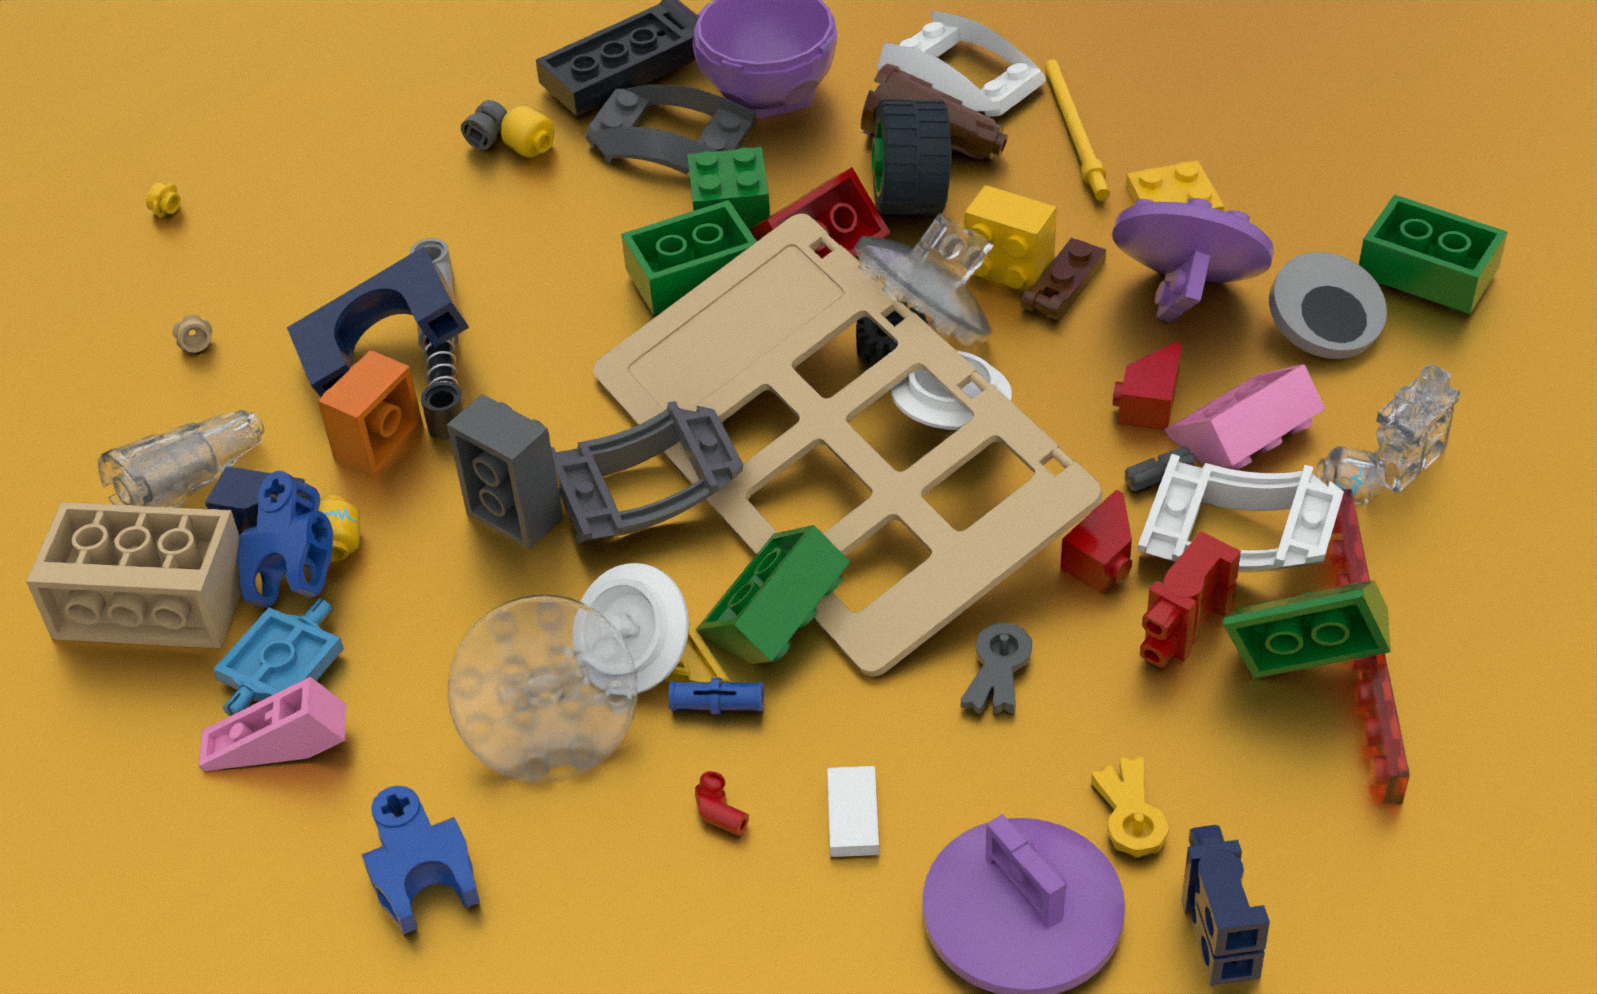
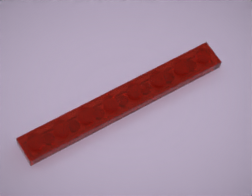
(1374, 686)

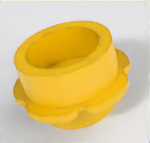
(163, 199)

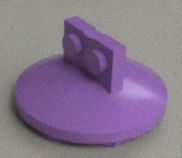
(1191, 248)
(1023, 907)

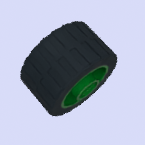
(911, 157)

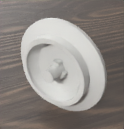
(930, 404)
(647, 614)

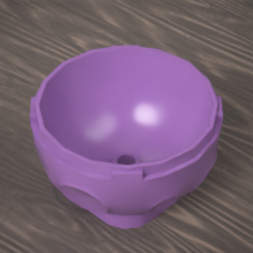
(766, 51)

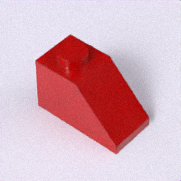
(1149, 389)
(1100, 545)

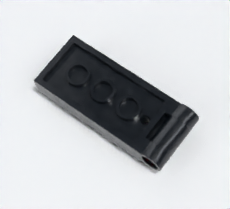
(620, 56)

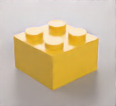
(1021, 236)

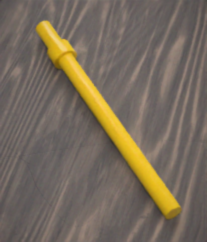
(1091, 168)

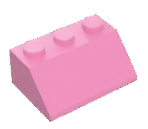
(1249, 418)

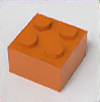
(370, 412)

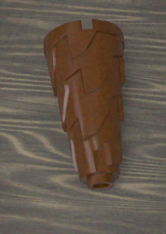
(970, 130)

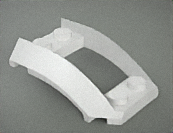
(920, 54)
(1187, 487)

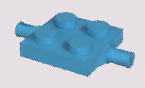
(277, 655)

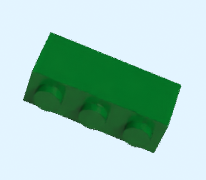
(775, 595)
(1311, 629)

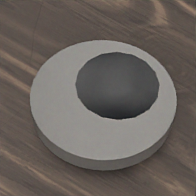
(1327, 305)

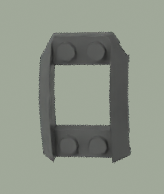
(617, 133)
(582, 471)

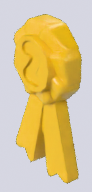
(1134, 824)

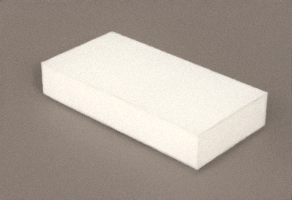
(852, 811)

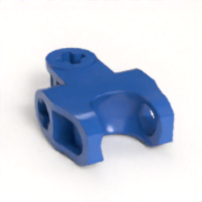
(285, 540)
(415, 855)

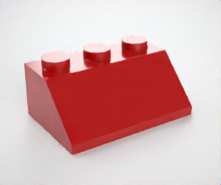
(838, 207)

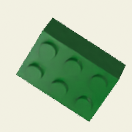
(683, 252)
(1432, 253)

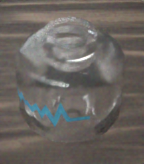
(1353, 470)

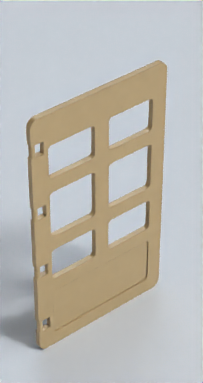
(748, 335)

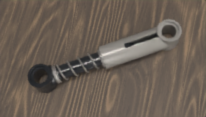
(442, 397)

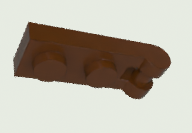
(1064, 279)

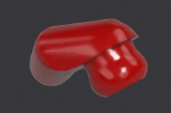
(713, 804)

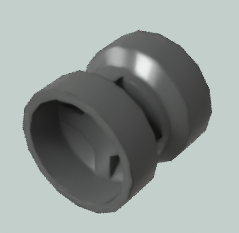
(484, 126)

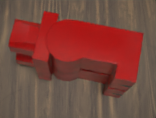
(1191, 592)

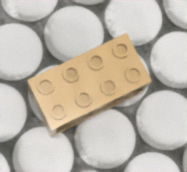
(138, 575)

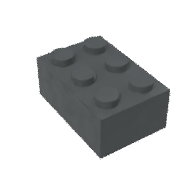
(506, 470)

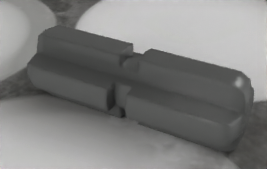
(1151, 471)

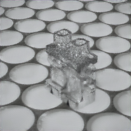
(1415, 426)

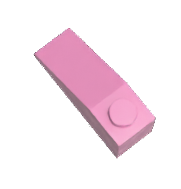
(277, 729)

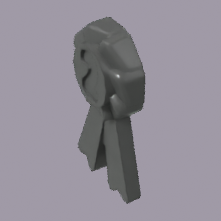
(1002, 651)

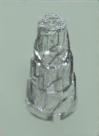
(178, 463)

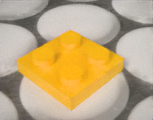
(1173, 184)

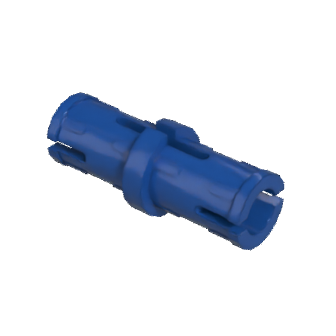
(716, 696)

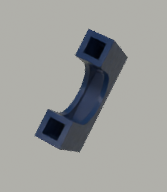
(410, 286)

